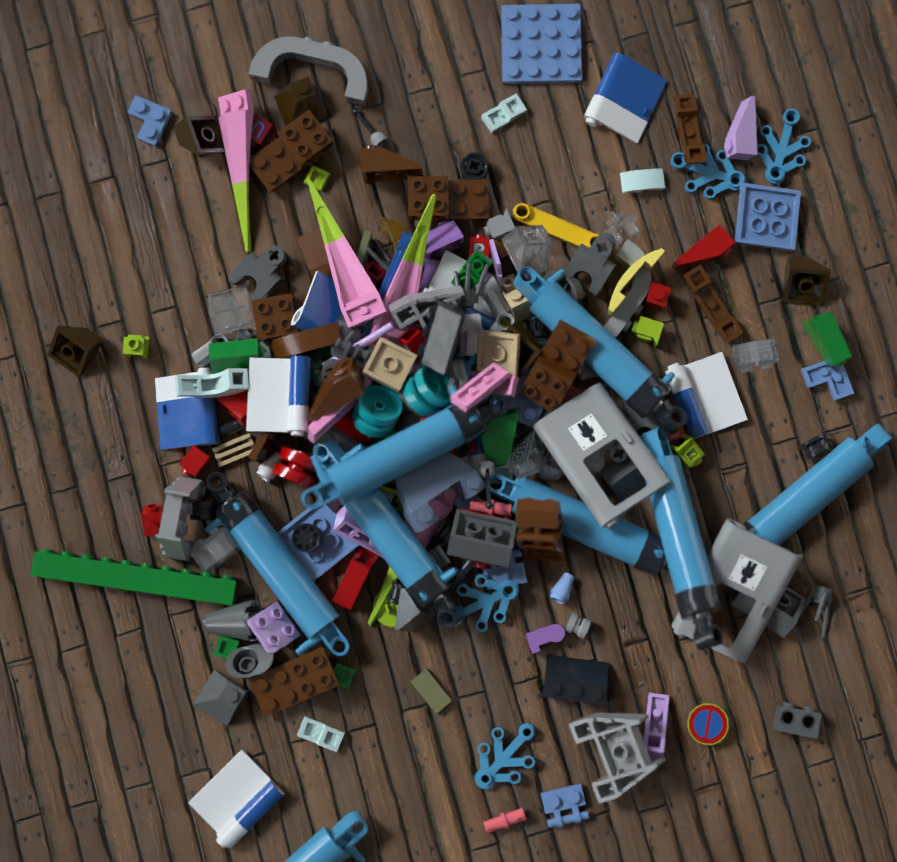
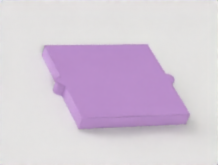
(496, 263)

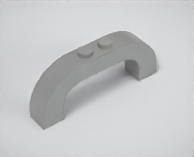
(315, 52)
(641, 283)

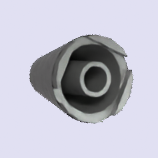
(232, 621)

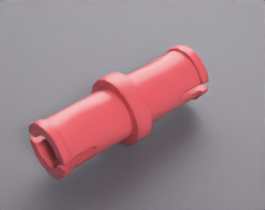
(498, 508)
(504, 820)

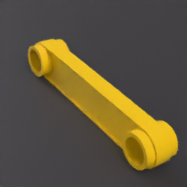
(555, 226)

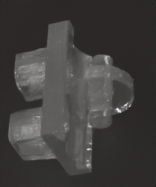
(628, 224)

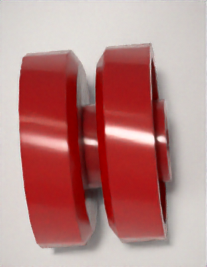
(296, 470)

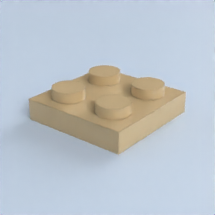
(499, 349)
(389, 364)

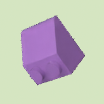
(443, 238)

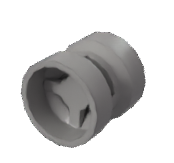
(577, 625)

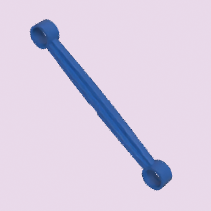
(401, 249)

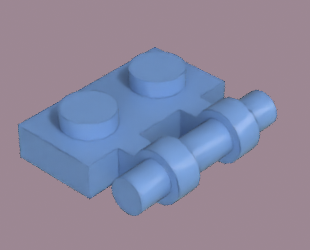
(513, 572)
(562, 799)

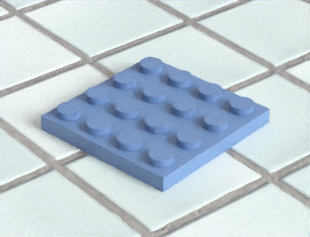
(541, 43)

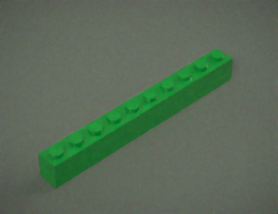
(134, 578)

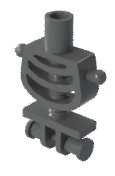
(346, 346)

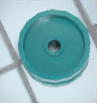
(427, 391)
(377, 411)

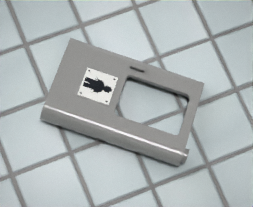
(584, 428)
(754, 569)

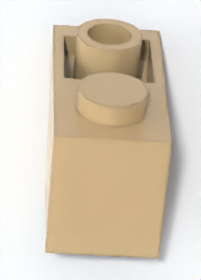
(517, 303)

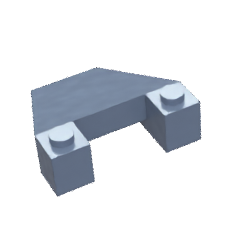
(430, 480)

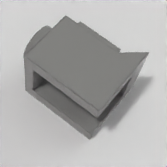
(499, 226)

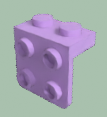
(273, 628)

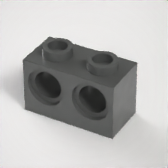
(796, 724)

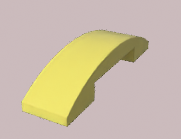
(648, 261)

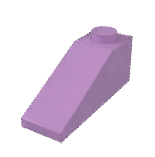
(742, 135)
(348, 527)
(656, 725)

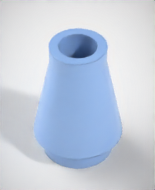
(561, 591)

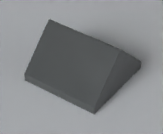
(622, 478)
(410, 615)

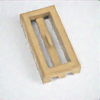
(218, 456)

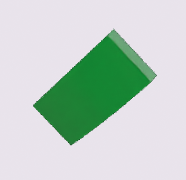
(478, 261)

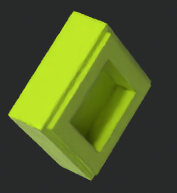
(318, 177)

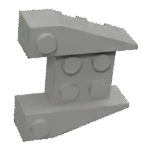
(417, 307)
(174, 517)
(619, 748)

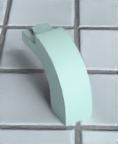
(213, 385)

